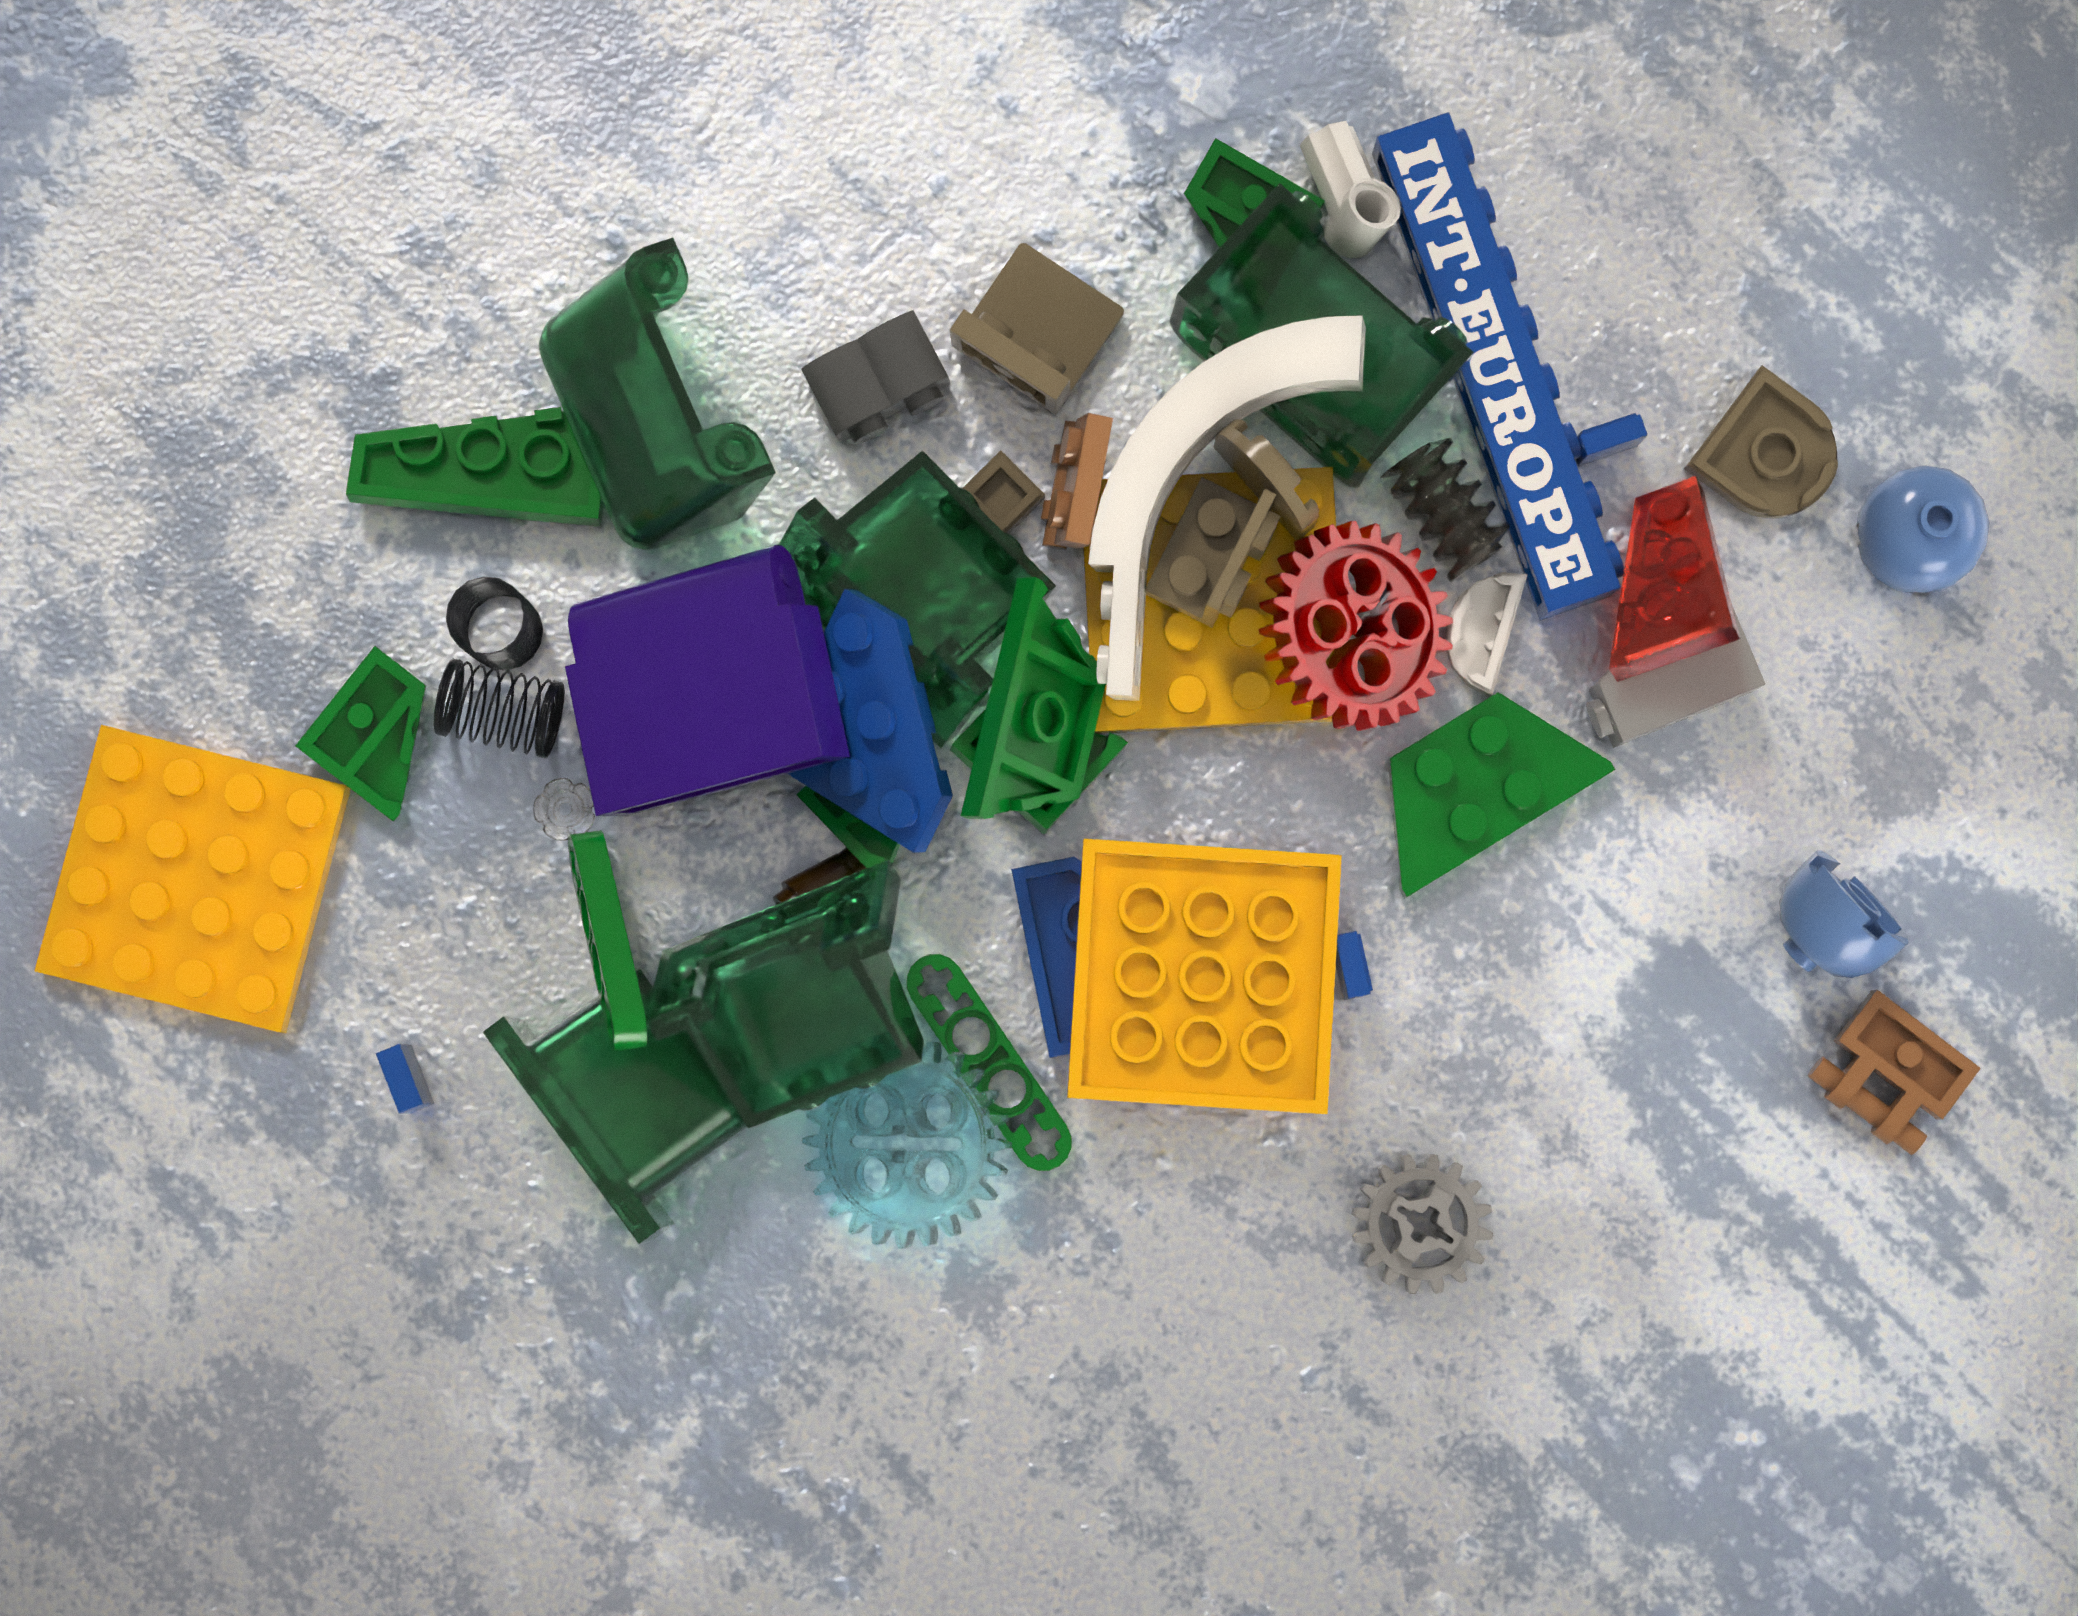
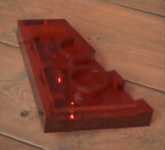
(1672, 584)

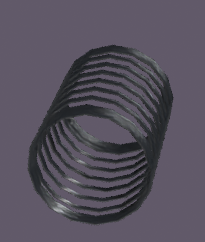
(469, 598)
(543, 744)

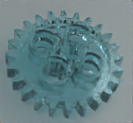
(906, 1199)

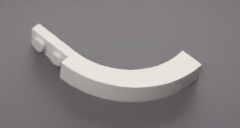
(1234, 383)

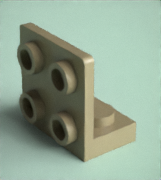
(1037, 327)
(1208, 549)

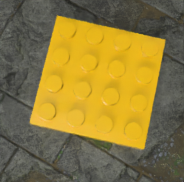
(1199, 672)
(193, 879)
(1204, 976)

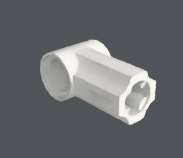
(1356, 202)

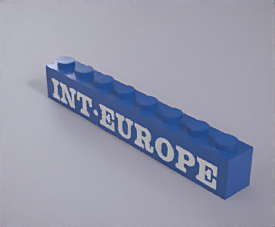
(1503, 383)

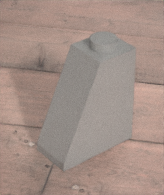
(1673, 691)

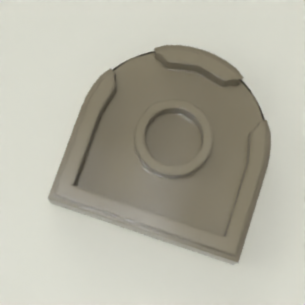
(1768, 450)
(1265, 468)

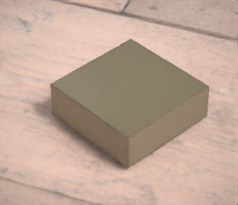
(1004, 492)

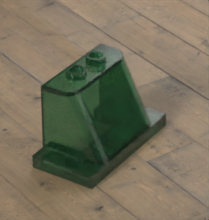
(930, 559)
(794, 998)
(627, 1114)

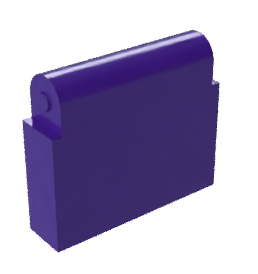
(701, 684)

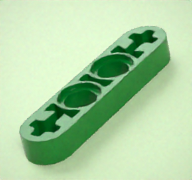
(607, 941)
(996, 1057)

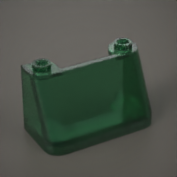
(1284, 273)
(633, 414)

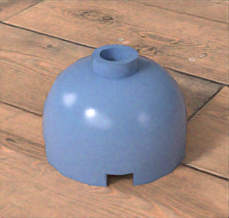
(1922, 529)
(1836, 921)

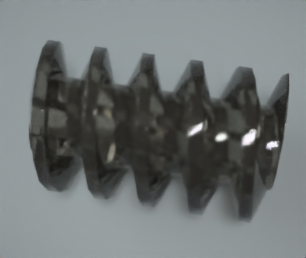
(1447, 507)

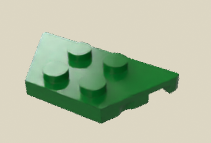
(1036, 713)
(1480, 784)

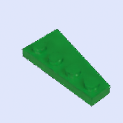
(480, 468)

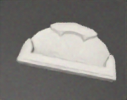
(1482, 629)

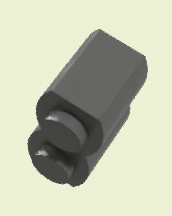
(876, 378)

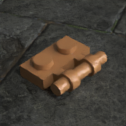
(1076, 482)
(1905, 1056)

